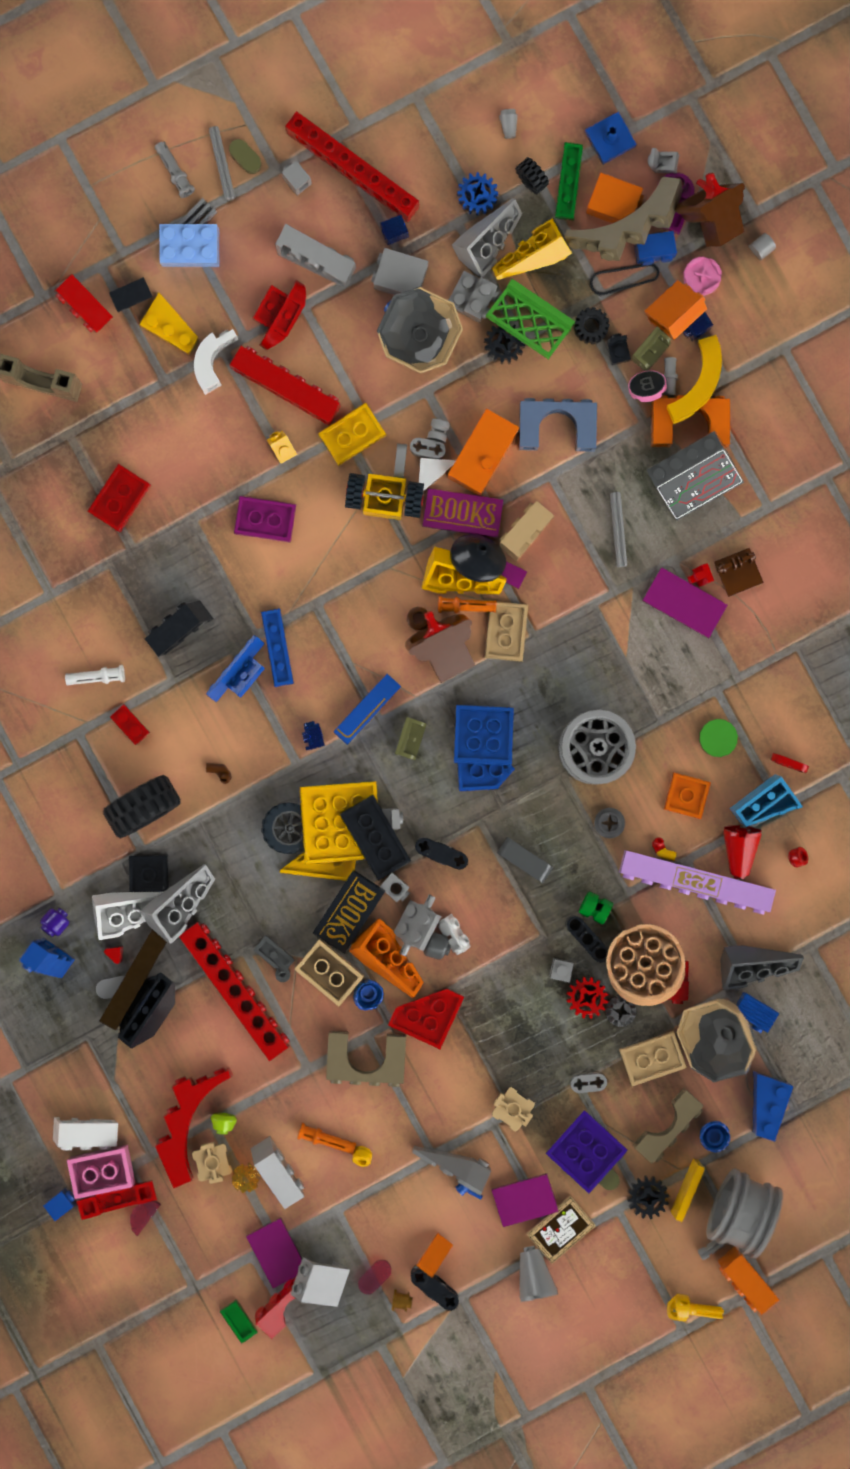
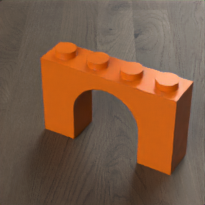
(715, 412)

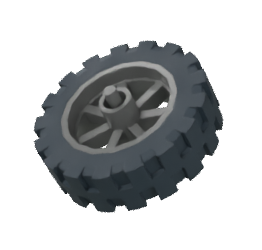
(269, 825)

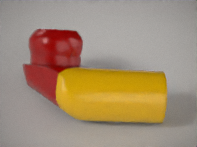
(661, 851)

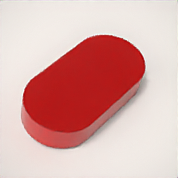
(790, 763)

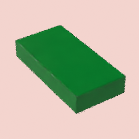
(239, 1321)

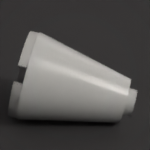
(534, 1276)

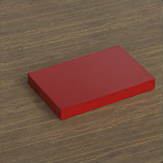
(119, 498)

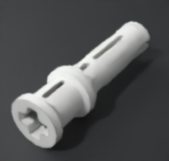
(104, 675)

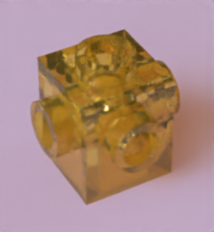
(245, 1171)

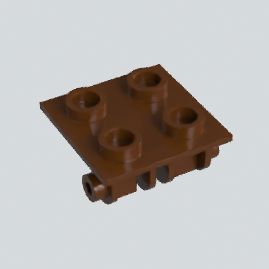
(739, 572)

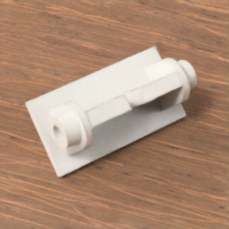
(451, 926)

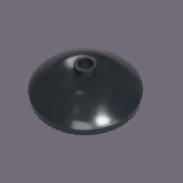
(478, 558)

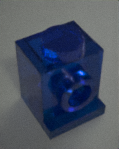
(698, 327)
(313, 736)

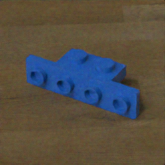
(240, 673)

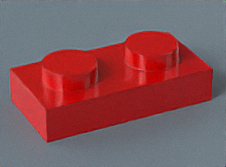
(129, 724)

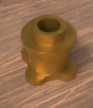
(401, 1301)

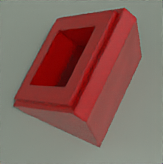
(115, 954)

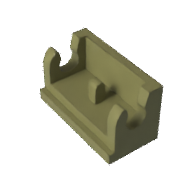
(651, 349)
(410, 738)

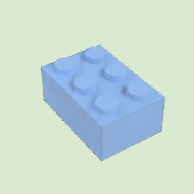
(189, 245)

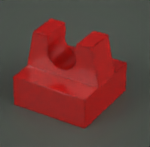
(701, 575)

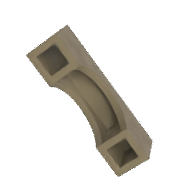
(653, 1144)

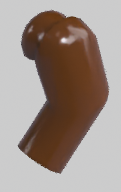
(221, 770)

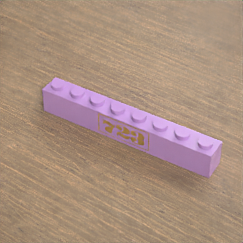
(697, 881)

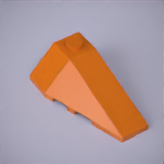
(380, 952)

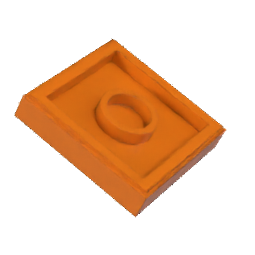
(687, 795)

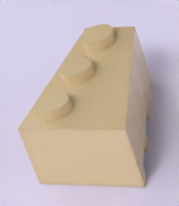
(525, 530)

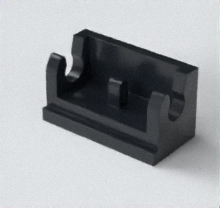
(130, 294)

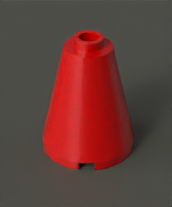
(741, 848)

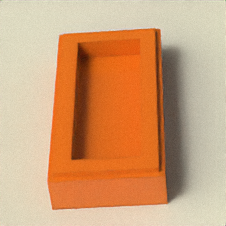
(434, 1255)

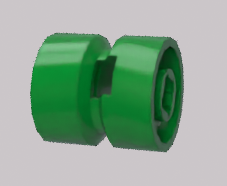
(589, 905)

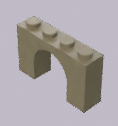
(60, 384)
(341, 1069)

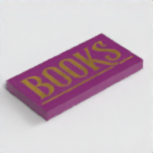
(462, 513)

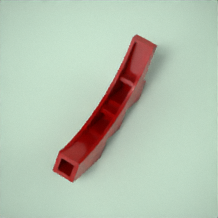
(174, 1149)

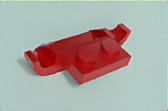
(280, 312)

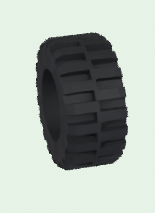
(141, 806)

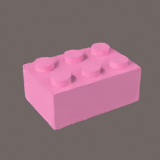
(101, 1171)

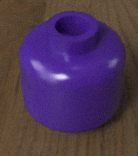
(54, 922)

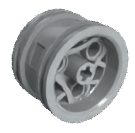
(601, 737)
(744, 1213)

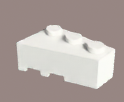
(85, 1133)

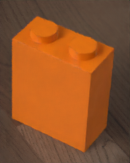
(614, 199)
(676, 309)

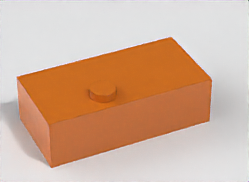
(483, 452)

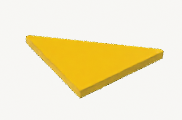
(330, 870)

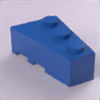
(46, 959)
(769, 1104)

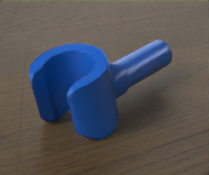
(462, 1190)

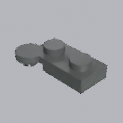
(275, 957)

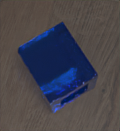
(394, 229)

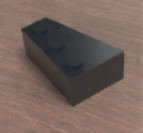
(177, 627)

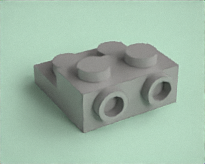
(473, 296)

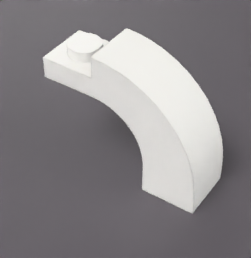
(205, 357)

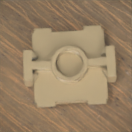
(513, 1109)
(212, 1162)

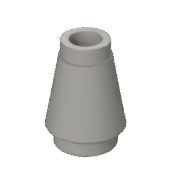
(509, 122)

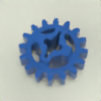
(471, 190)

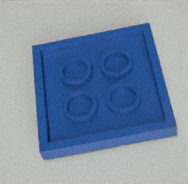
(483, 735)

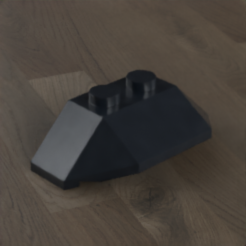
(148, 1010)

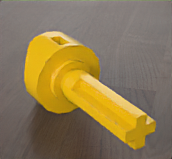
(684, 1308)

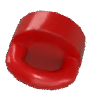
(798, 857)

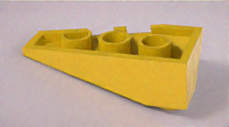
(540, 250)
(443, 577)

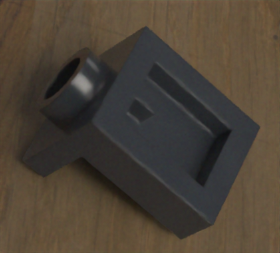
(618, 349)

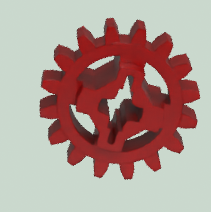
(579, 1001)

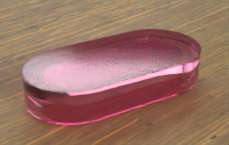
(374, 1276)

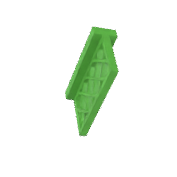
(538, 309)

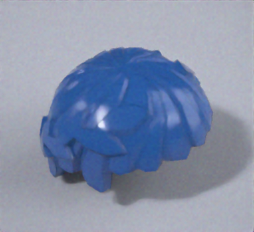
(368, 995)
(714, 1136)

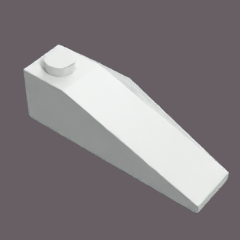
(119, 912)

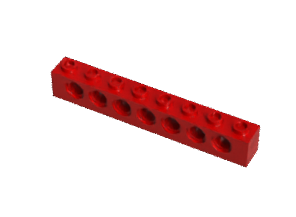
(352, 166)
(270, 1049)

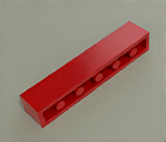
(284, 385)

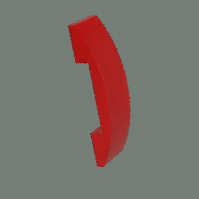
(109, 1201)

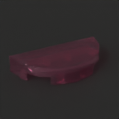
(142, 1214)

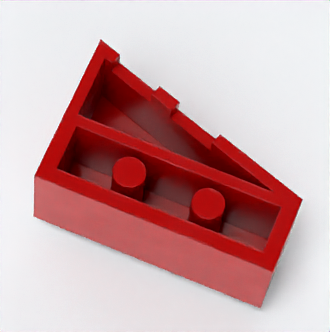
(82, 304)

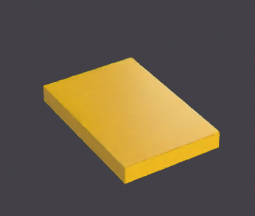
(352, 434)
(687, 1190)

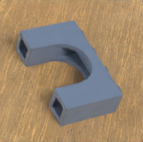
(581, 413)

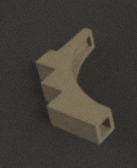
(634, 228)

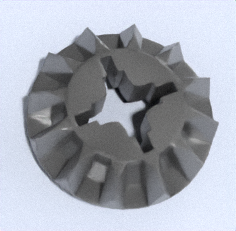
(616, 829)
(613, 1016)

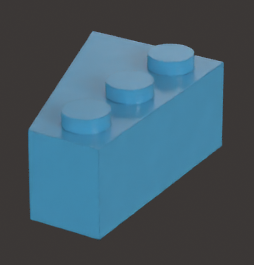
(765, 801)

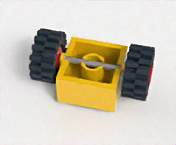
(384, 496)

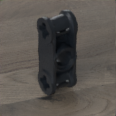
(441, 853)
(435, 1289)

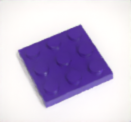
(586, 1151)

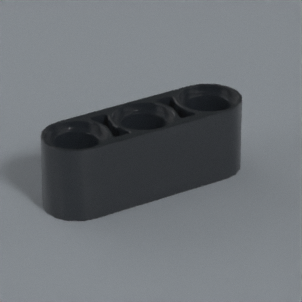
(578, 934)

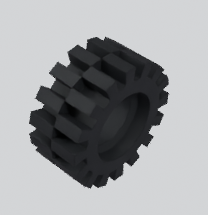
(532, 175)
(597, 315)

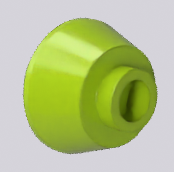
(223, 1122)

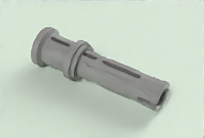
(178, 177)

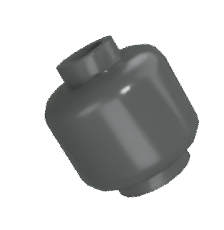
(437, 946)

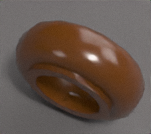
(411, 623)

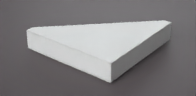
(432, 470)

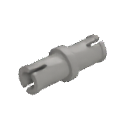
(671, 376)

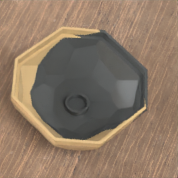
(419, 330)
(717, 1040)

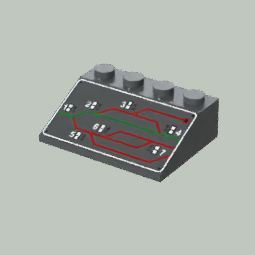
(695, 475)

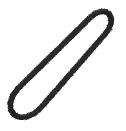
(626, 287)

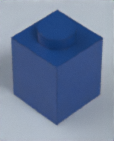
(60, 1204)

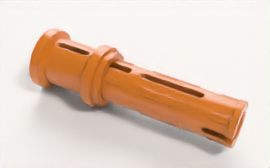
(456, 605)
(317, 1136)

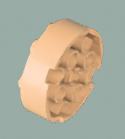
(650, 984)

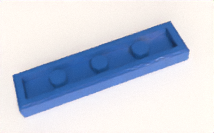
(277, 647)

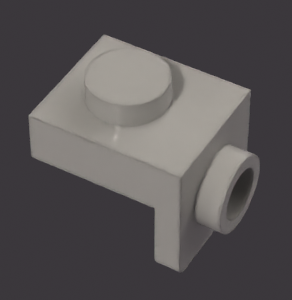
(663, 161)
(394, 817)

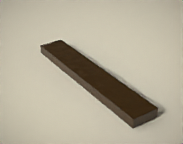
(133, 980)

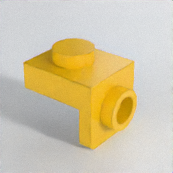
(281, 446)

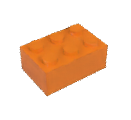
(747, 1281)

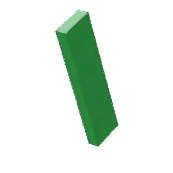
(569, 181)

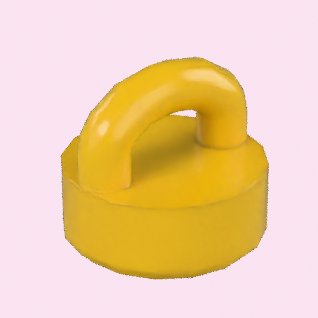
(362, 1156)

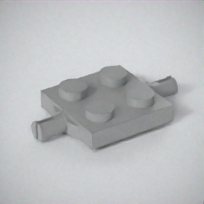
(417, 925)

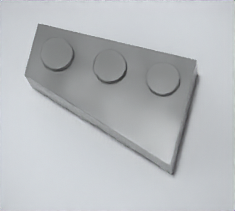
(277, 1173)

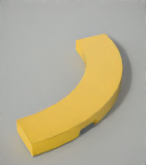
(705, 385)

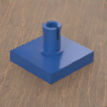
(610, 138)

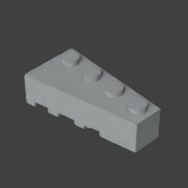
(315, 256)

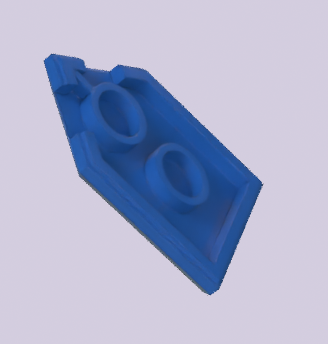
(482, 776)

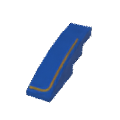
(367, 709)

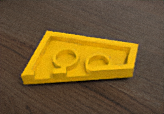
(168, 325)

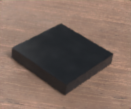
(148, 873)

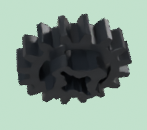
(497, 346)
(640, 1197)

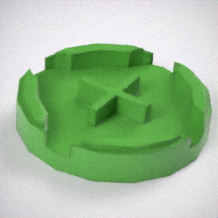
(718, 738)

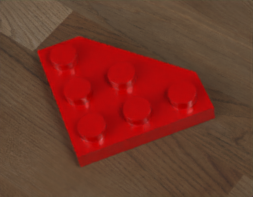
(428, 1016)

